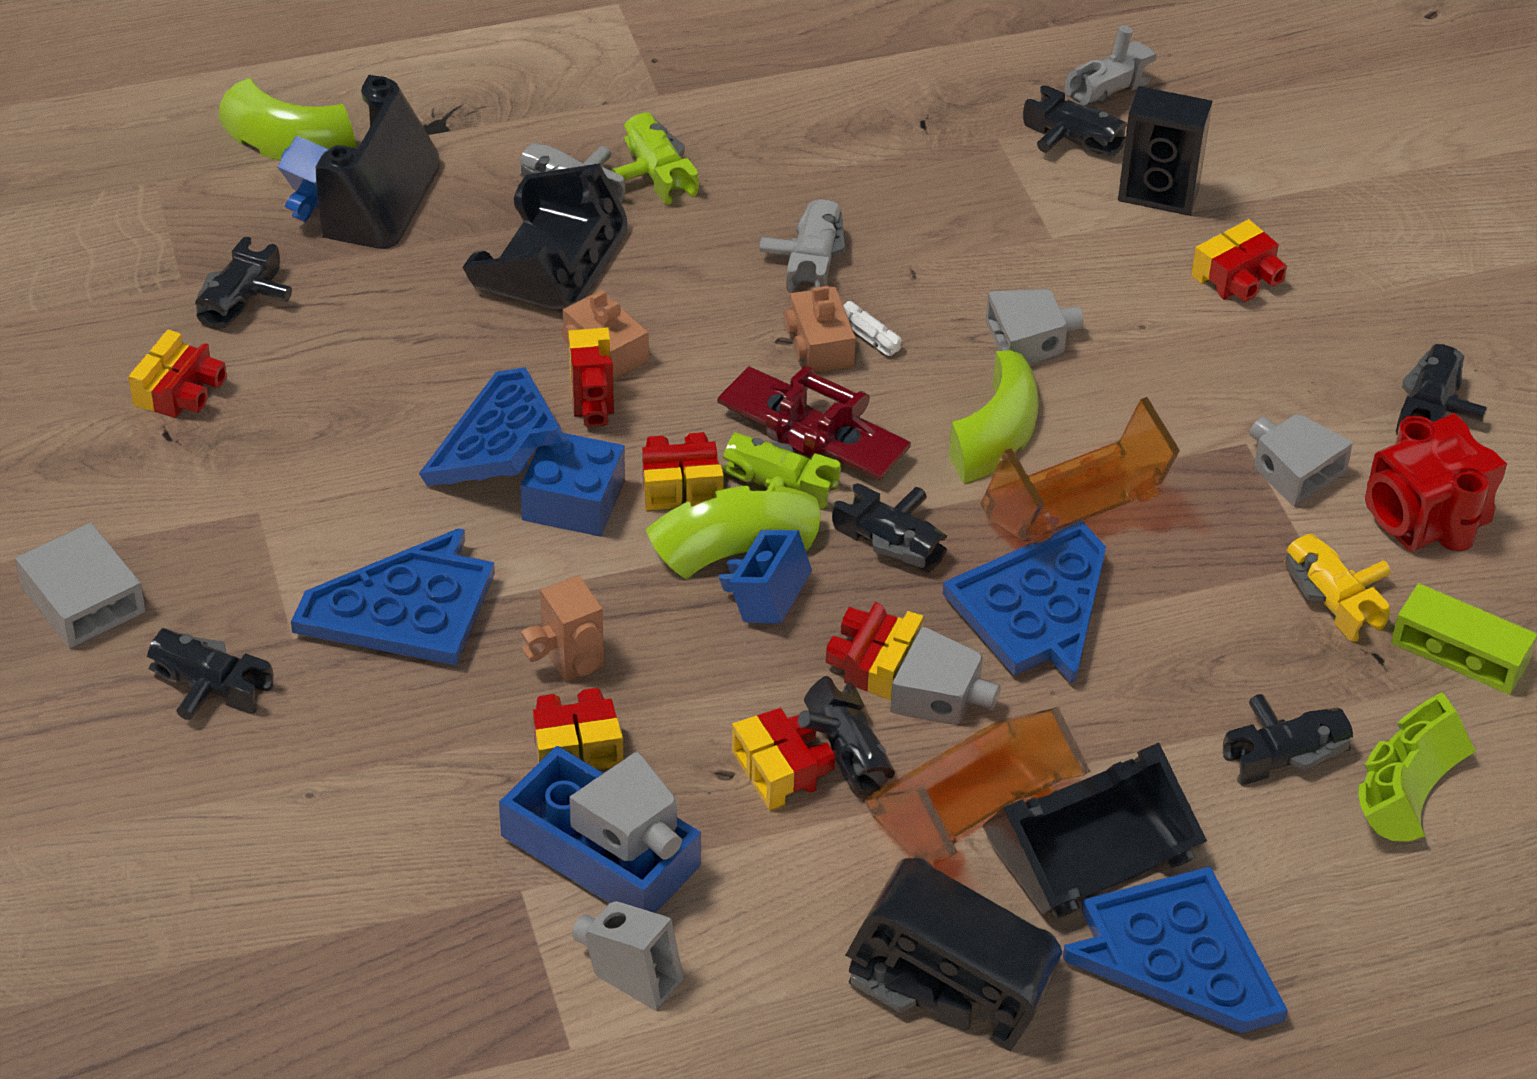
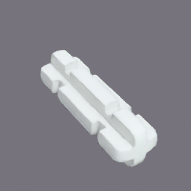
(872, 329)

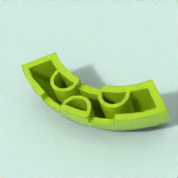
(273, 124)
(1001, 424)
(729, 525)
(1409, 766)

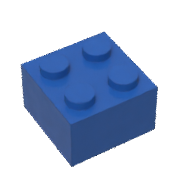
(573, 484)

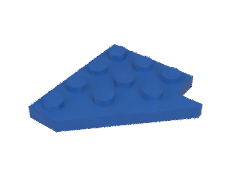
(495, 432)
(1034, 600)
(404, 604)
(1181, 947)

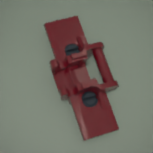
(834, 434)

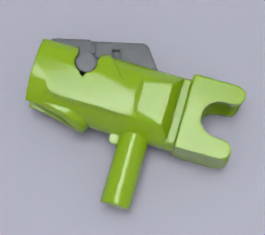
(659, 156)
(778, 465)

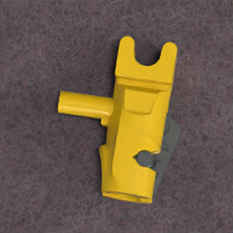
(1342, 591)

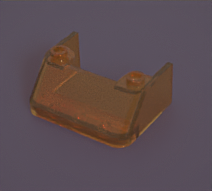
(1083, 486)
(975, 780)

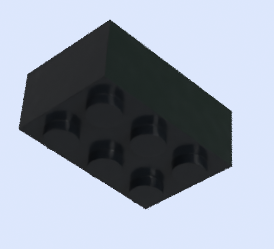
(1164, 150)

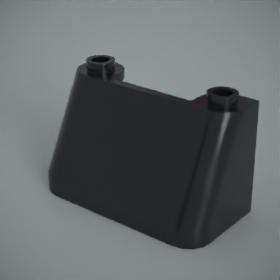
(376, 189)
(562, 244)
(1097, 832)
(962, 943)

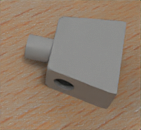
(1030, 322)
(1299, 456)
(940, 680)
(627, 811)
(633, 951)

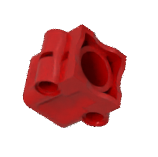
(1434, 484)

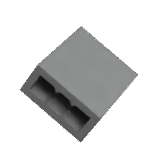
(80, 585)

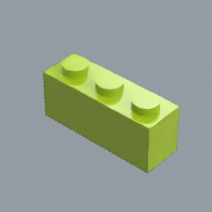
(1464, 638)

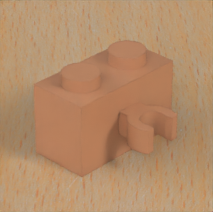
(820, 329)
(627, 337)
(569, 630)

